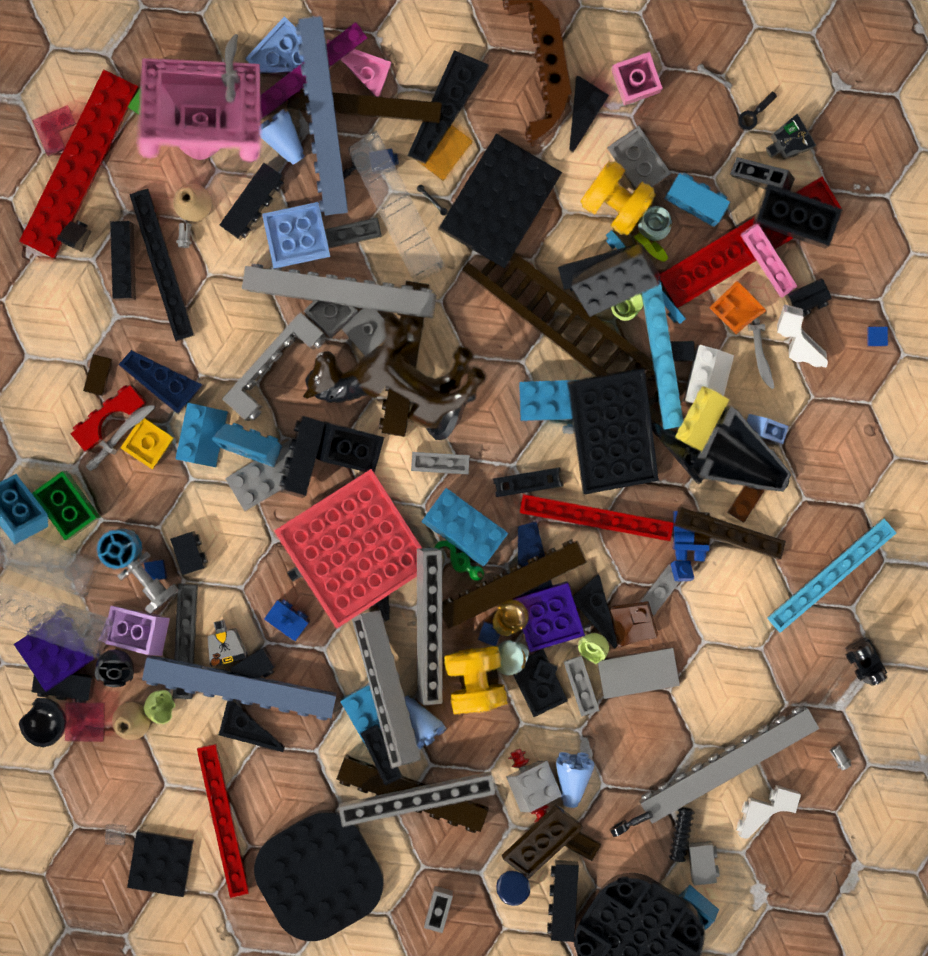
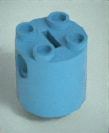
(119, 548)

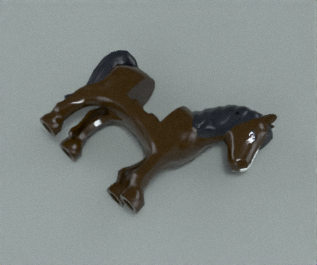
(433, 403)

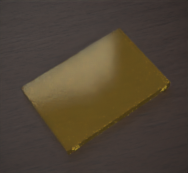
(448, 153)

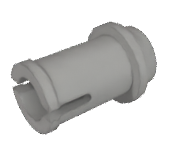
(184, 236)
(840, 757)

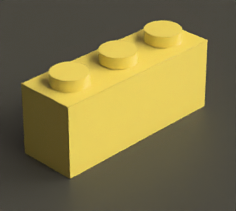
(702, 418)

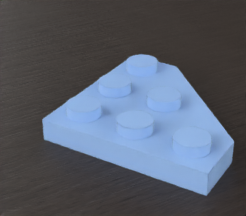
(278, 50)

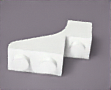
(802, 345)
(758, 811)

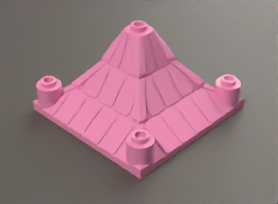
(188, 108)

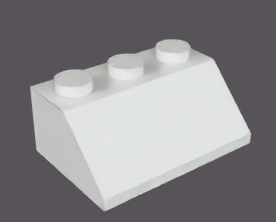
(709, 369)

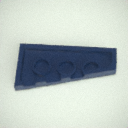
(165, 384)
(530, 546)

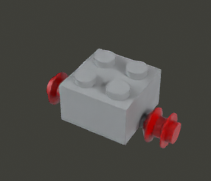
(532, 784)

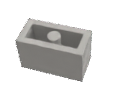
(703, 863)
(438, 909)

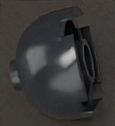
(114, 668)

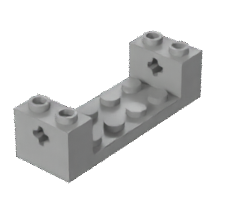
(238, 398)

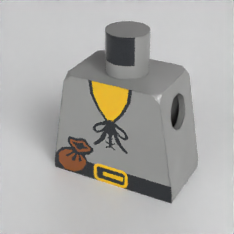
(225, 645)

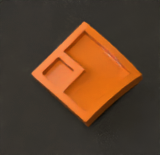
(737, 308)

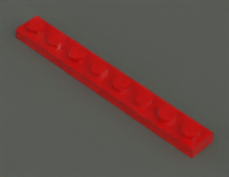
(596, 517)
(223, 820)

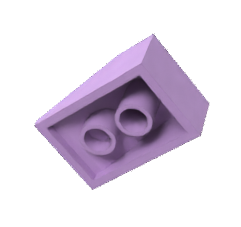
(137, 631)

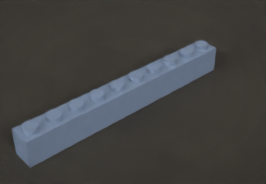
(323, 115)
(237, 686)

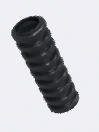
(681, 834)

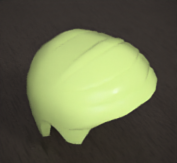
(628, 309)
(593, 647)
(159, 706)

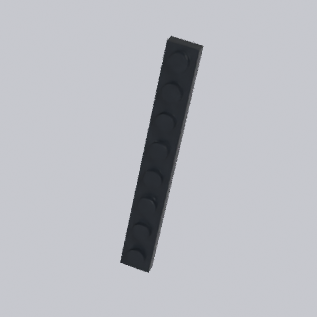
(161, 265)

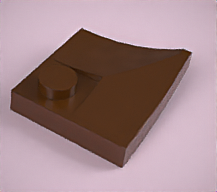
(633, 623)

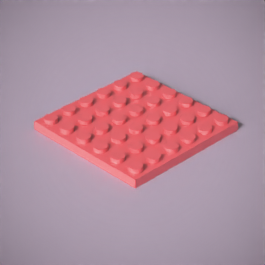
(352, 548)

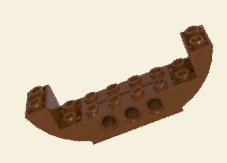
(545, 29)

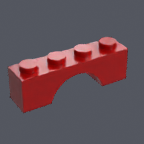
(90, 432)

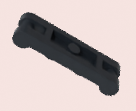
(528, 482)

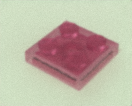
(85, 721)

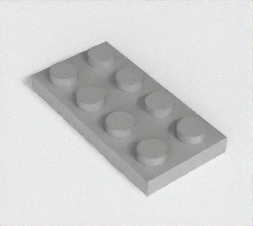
(258, 480)

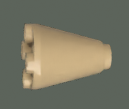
(198, 205)
(135, 717)

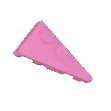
(368, 69)

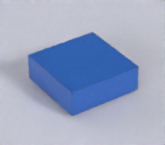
(877, 336)

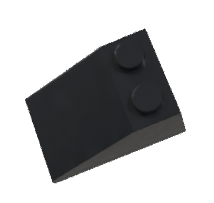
(349, 447)

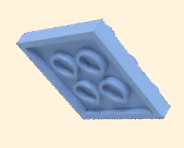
(296, 235)

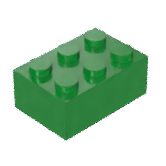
(66, 505)

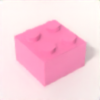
(636, 78)

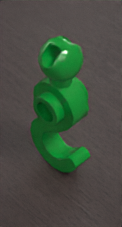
(460, 562)

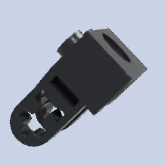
(874, 671)

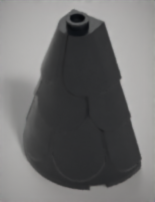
(739, 456)

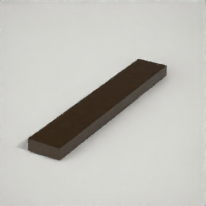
(729, 533)

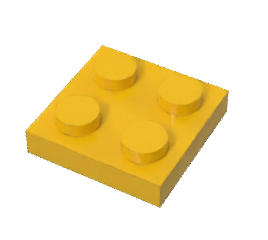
(147, 443)

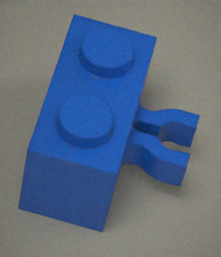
(287, 619)

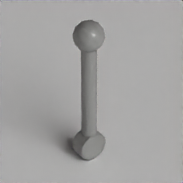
(700, 67)

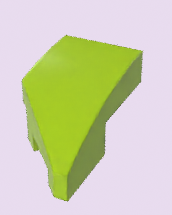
(654, 248)

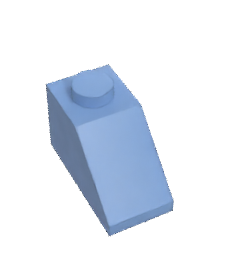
(768, 428)

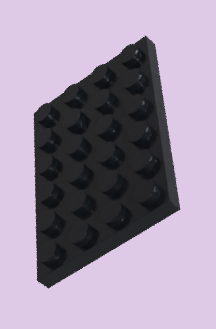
(500, 200)
(613, 431)

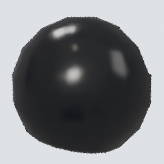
(43, 723)

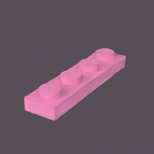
(769, 260)

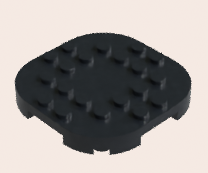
(318, 876)
(639, 919)

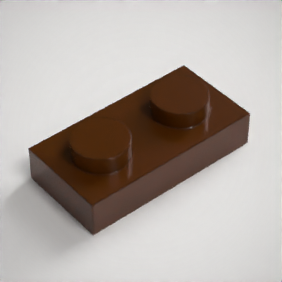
(745, 503)

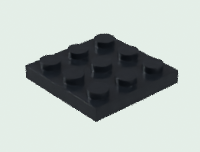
(160, 863)

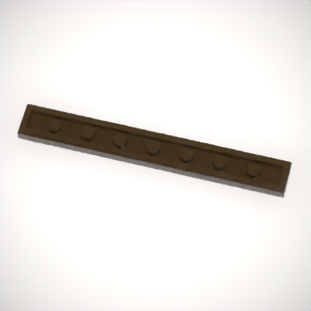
(376, 106)

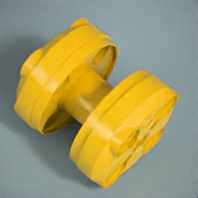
(609, 191)
(478, 694)

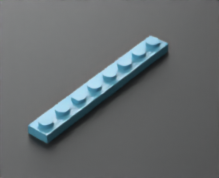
(662, 357)
(831, 575)

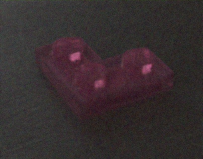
(50, 125)

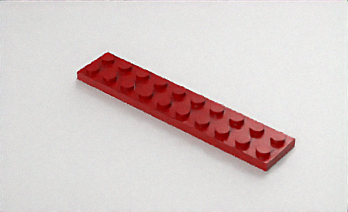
(79, 162)
(727, 254)

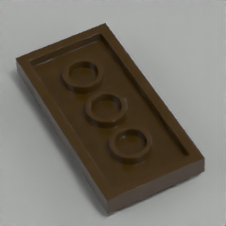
(542, 841)

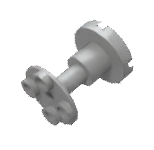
(153, 588)

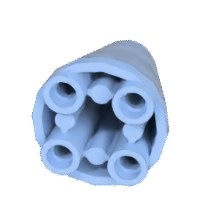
(283, 136)
(423, 723)
(573, 776)

